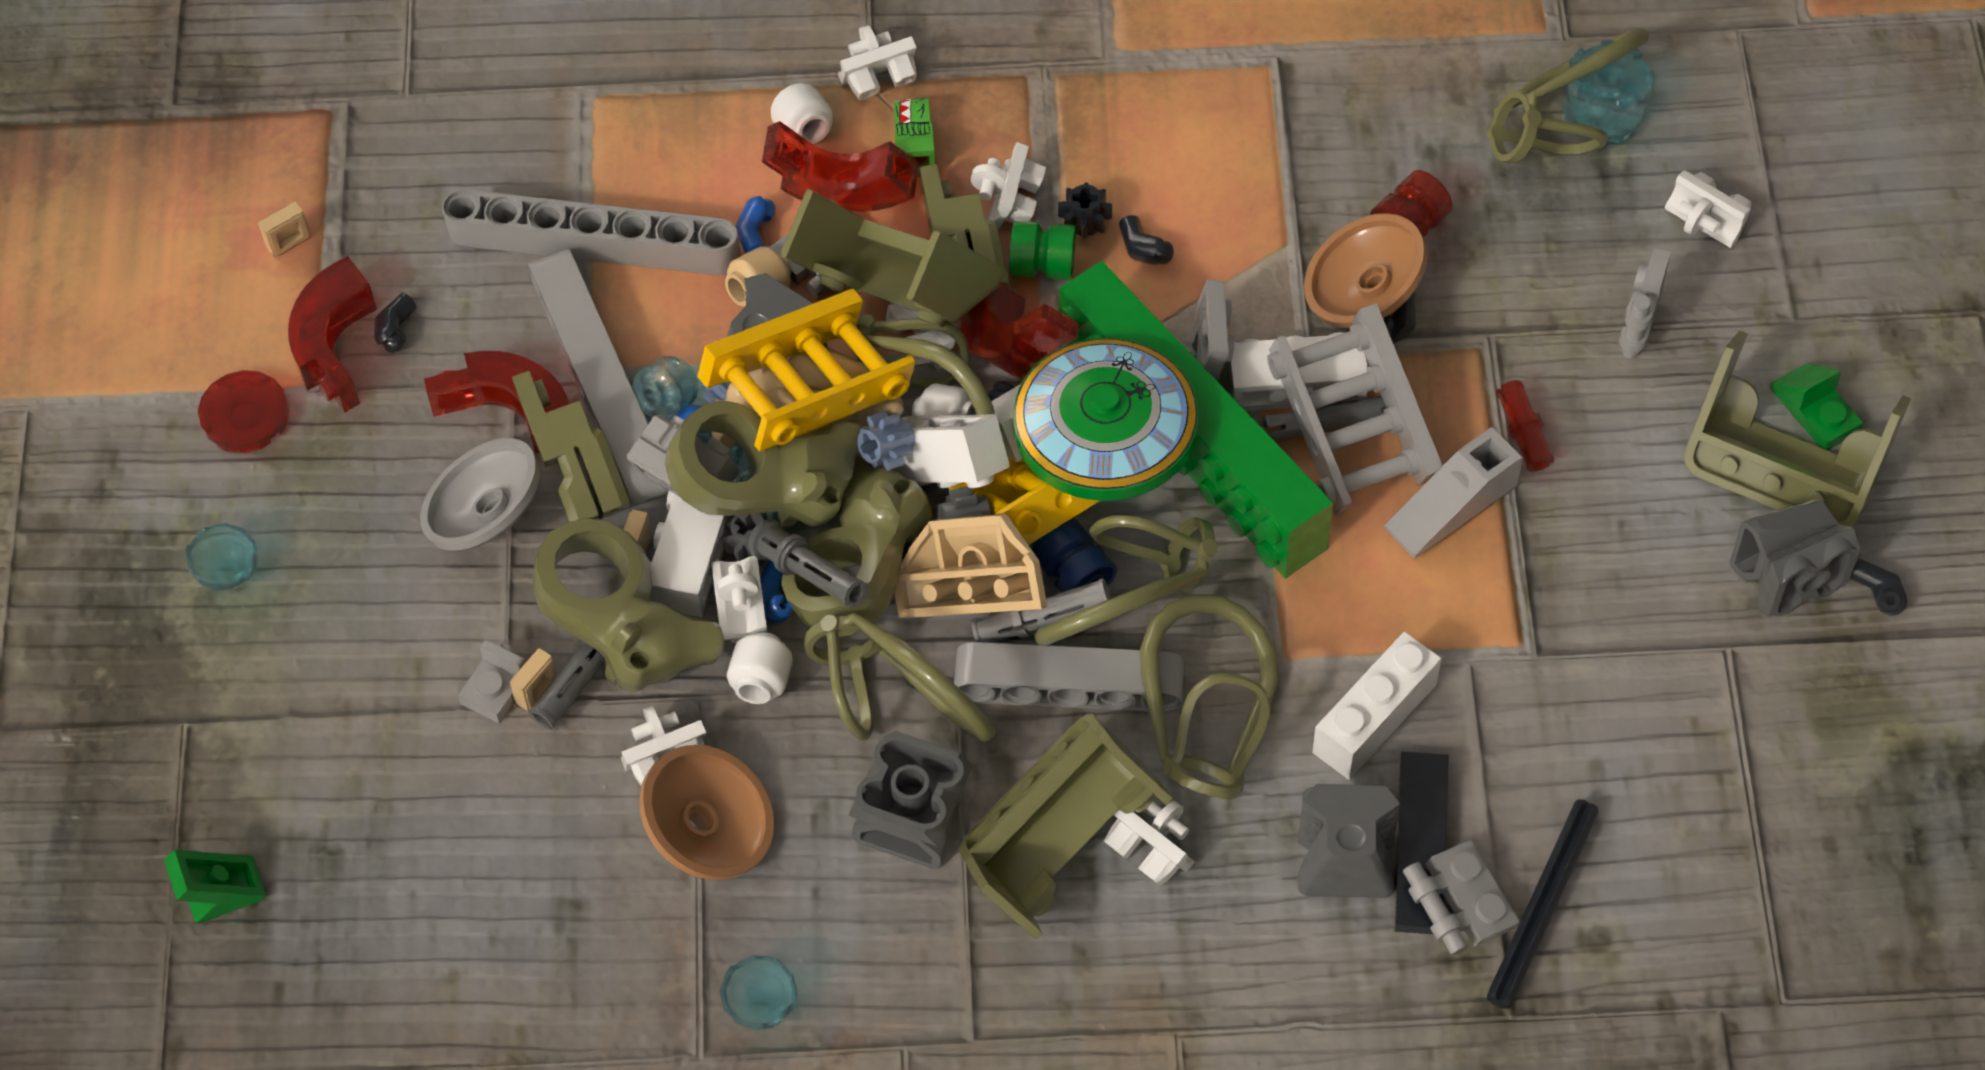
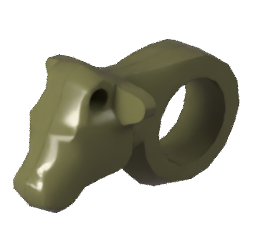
(796, 479)
(877, 521)
(636, 635)

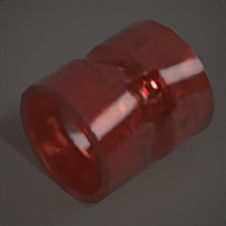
(1418, 199)

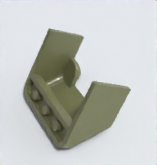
(921, 274)
(1773, 465)
(1053, 816)

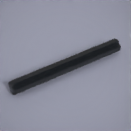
(1542, 904)

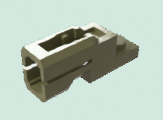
(960, 218)
(558, 438)

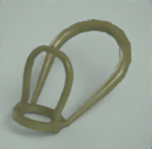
(1546, 83)
(930, 351)
(1150, 592)
(911, 664)
(1259, 712)

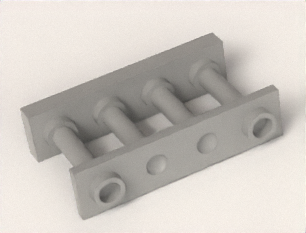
(1383, 376)

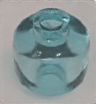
(665, 386)

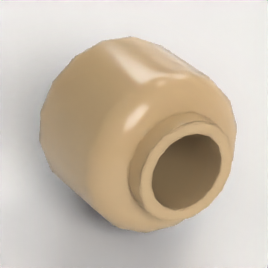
(754, 263)

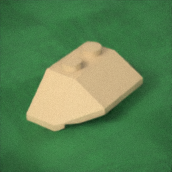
(969, 569)

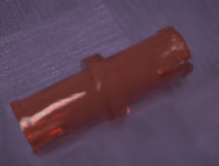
(1525, 426)

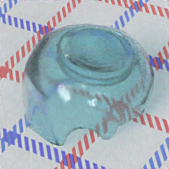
(222, 557)
(759, 992)

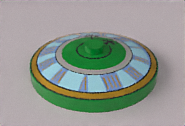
(1105, 419)

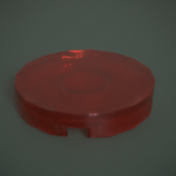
(243, 411)

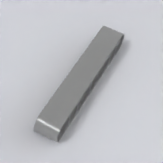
(481, 217)
(593, 365)

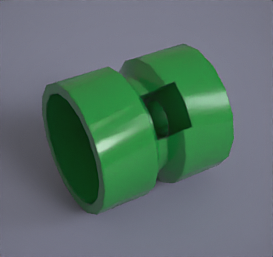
(1043, 251)

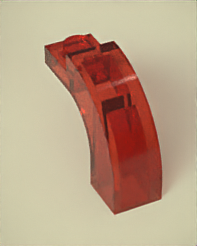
(854, 181)
(318, 317)
(1010, 339)
(490, 382)

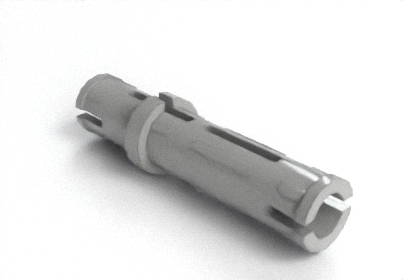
(1020, 623)

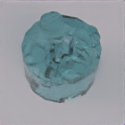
(1610, 97)

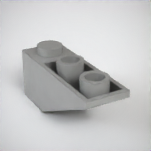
(1457, 492)

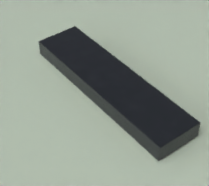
(1420, 830)

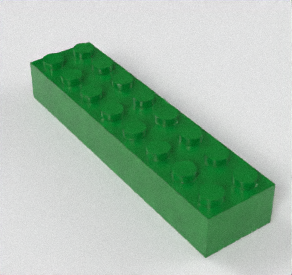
(1232, 456)

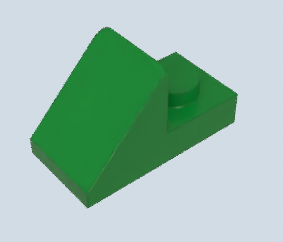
(1816, 404)
(214, 882)

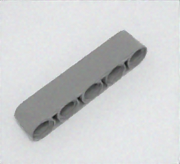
(1063, 676)

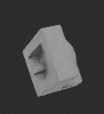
(489, 686)

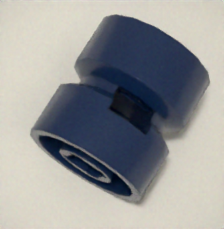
(1072, 557)

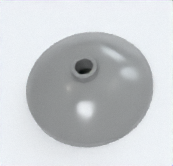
(480, 495)

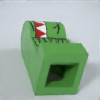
(914, 129)

